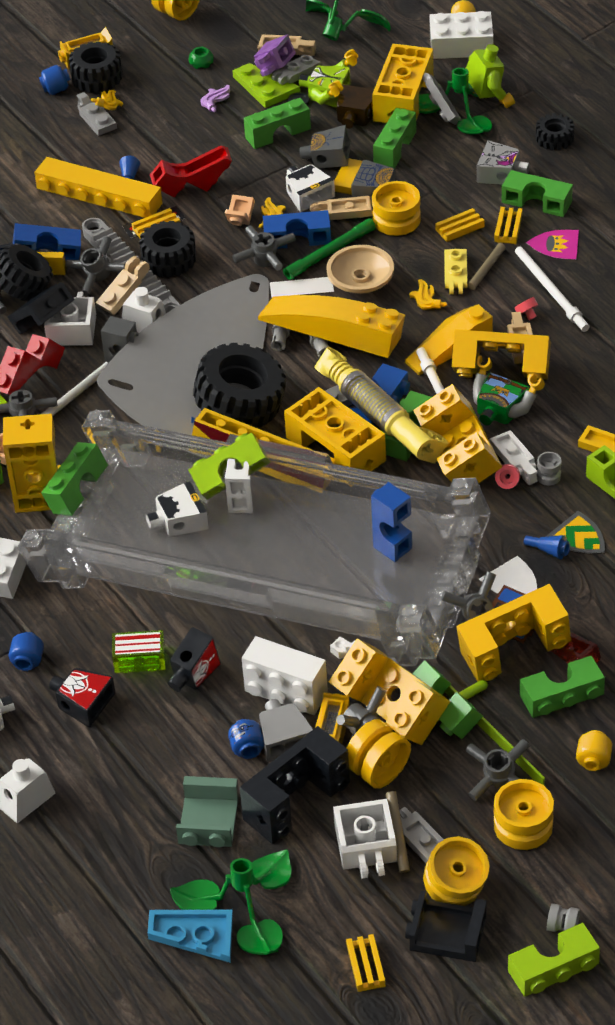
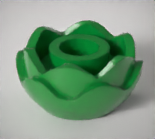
(201, 57)

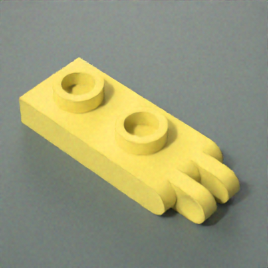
(455, 270)

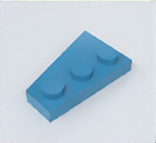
(194, 930)

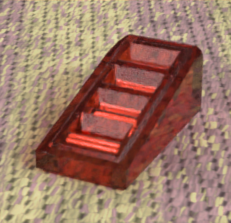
(578, 643)

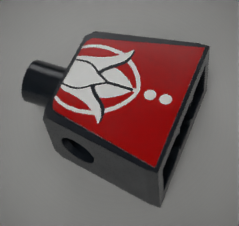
(193, 660)
(83, 694)

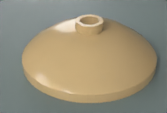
(360, 269)

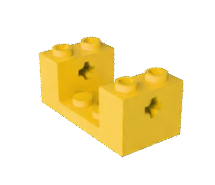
(401, 80)
(468, 345)
(354, 442)
(469, 448)
(29, 459)
(484, 633)
(418, 704)

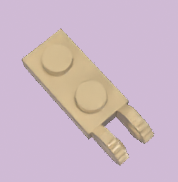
(345, 207)
(123, 285)

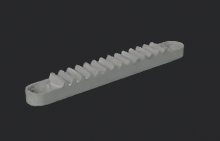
(120, 253)

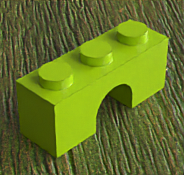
(601, 469)
(209, 472)
(536, 972)

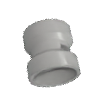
(549, 468)
(557, 915)

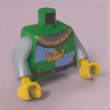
(500, 397)

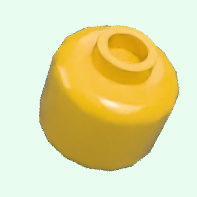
(594, 750)

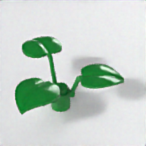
(334, 24)
(460, 84)
(268, 871)

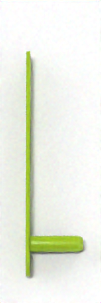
(493, 733)

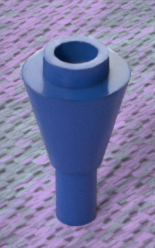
(129, 166)
(553, 545)

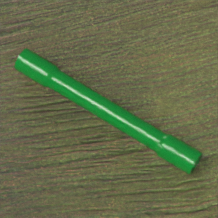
(303, 264)

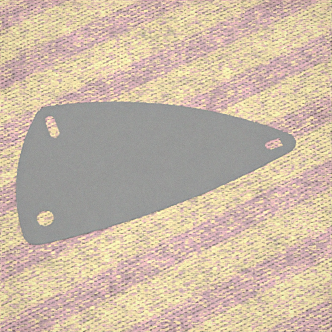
(168, 352)

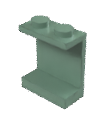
(208, 811)

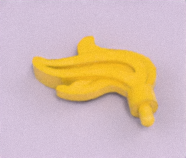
(107, 100)
(271, 209)
(424, 297)

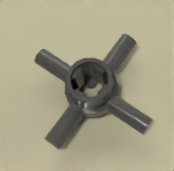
(264, 248)
(95, 265)
(23, 404)
(473, 599)
(357, 715)
(496, 759)

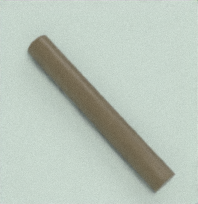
(486, 266)
(402, 858)

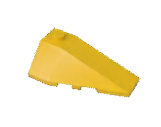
(440, 342)

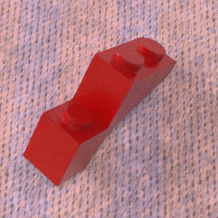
(200, 171)
(20, 365)

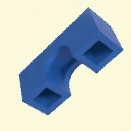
(312, 225)
(49, 238)
(389, 509)

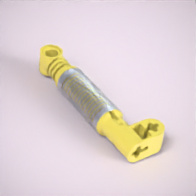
(386, 411)

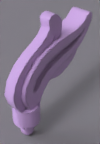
(215, 96)

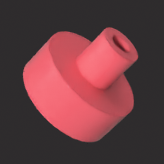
(527, 308)
(505, 481)

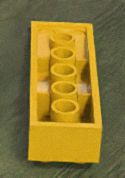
(338, 321)

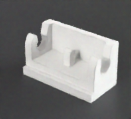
(238, 488)

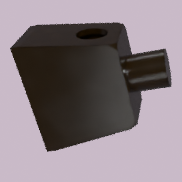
(355, 106)

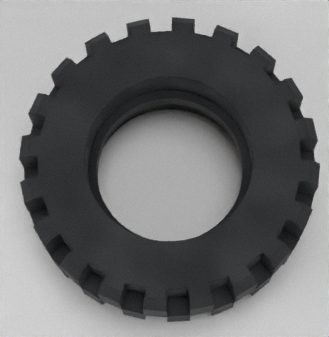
(246, 367)

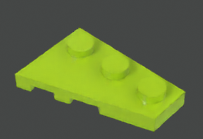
(263, 88)

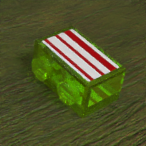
(138, 651)

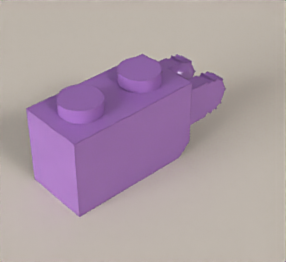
(274, 55)

